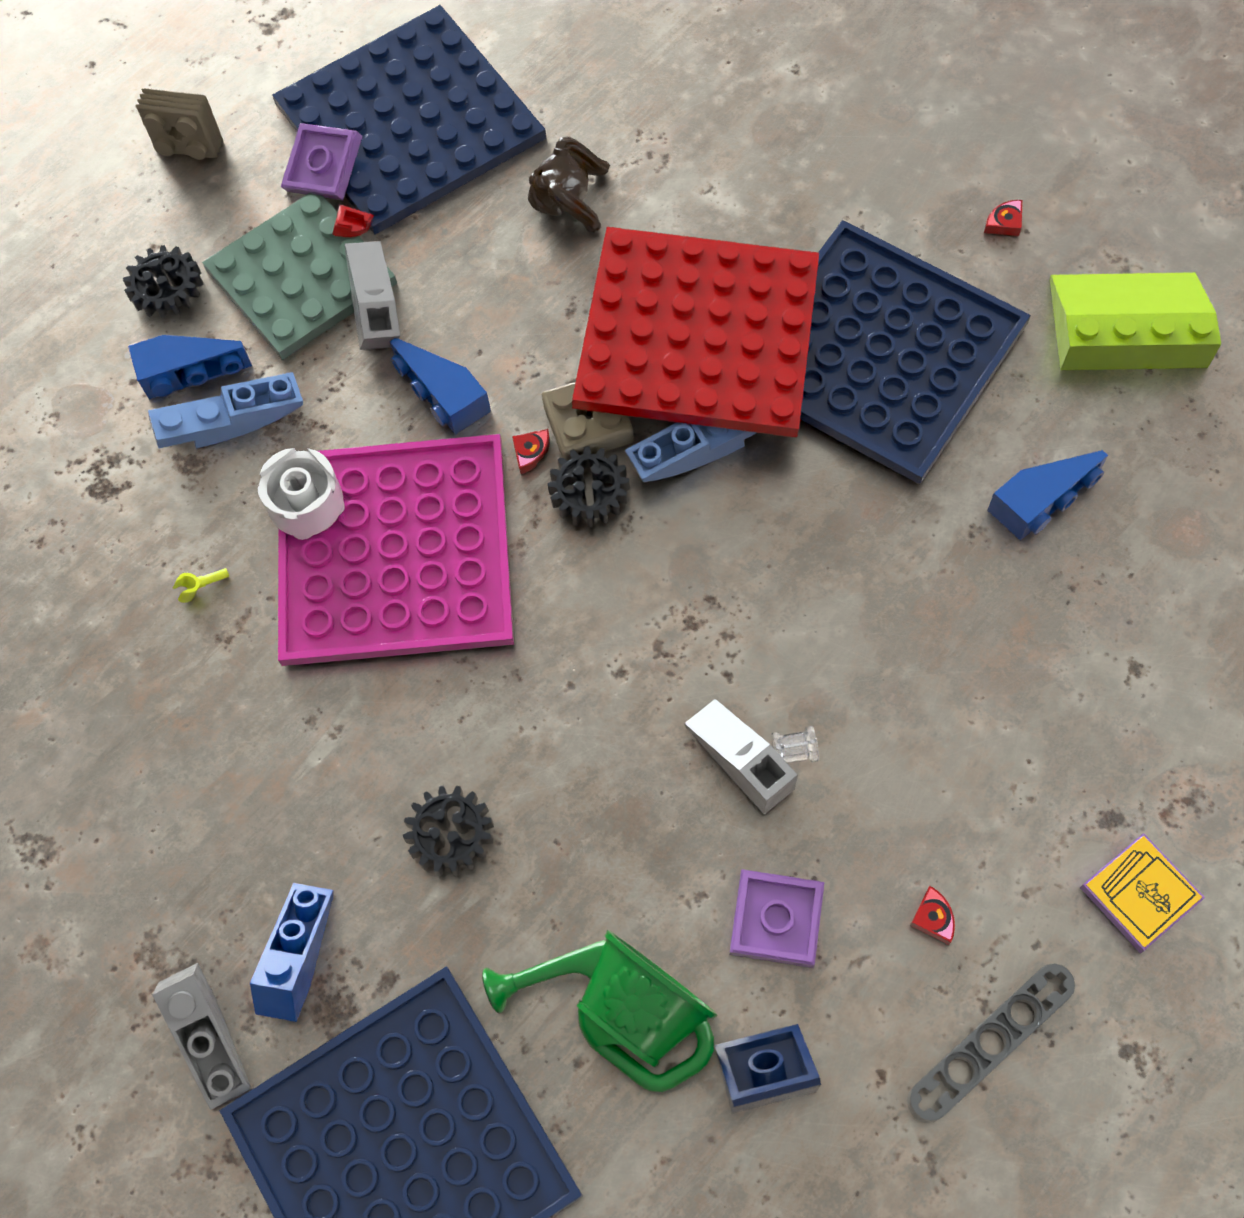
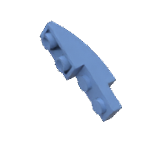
(235, 412)
(683, 449)

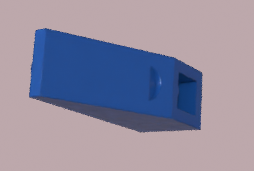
(182, 361)
(448, 387)
(1038, 491)
(291, 953)

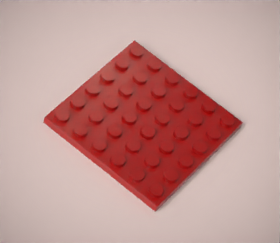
(698, 332)

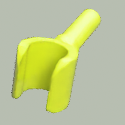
(194, 583)

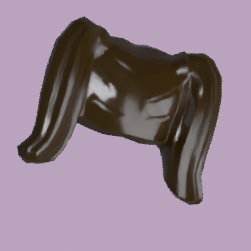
(564, 182)

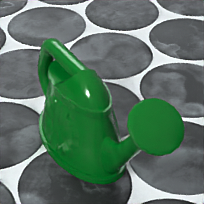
(625, 1005)

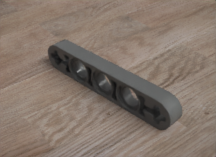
(1011, 1033)

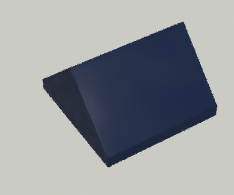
(767, 1068)

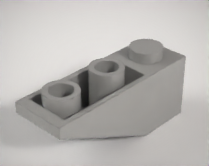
(371, 295)
(743, 755)
(202, 1035)

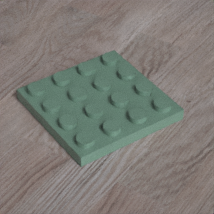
(289, 274)

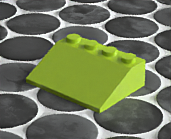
(1133, 321)

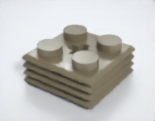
(179, 123)
(576, 432)

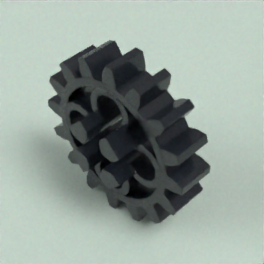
(146, 293)
(574, 500)
(435, 810)

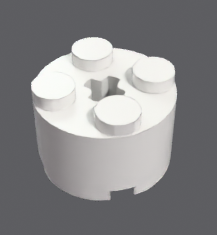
(300, 492)

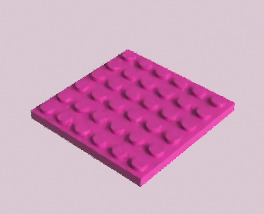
(407, 561)

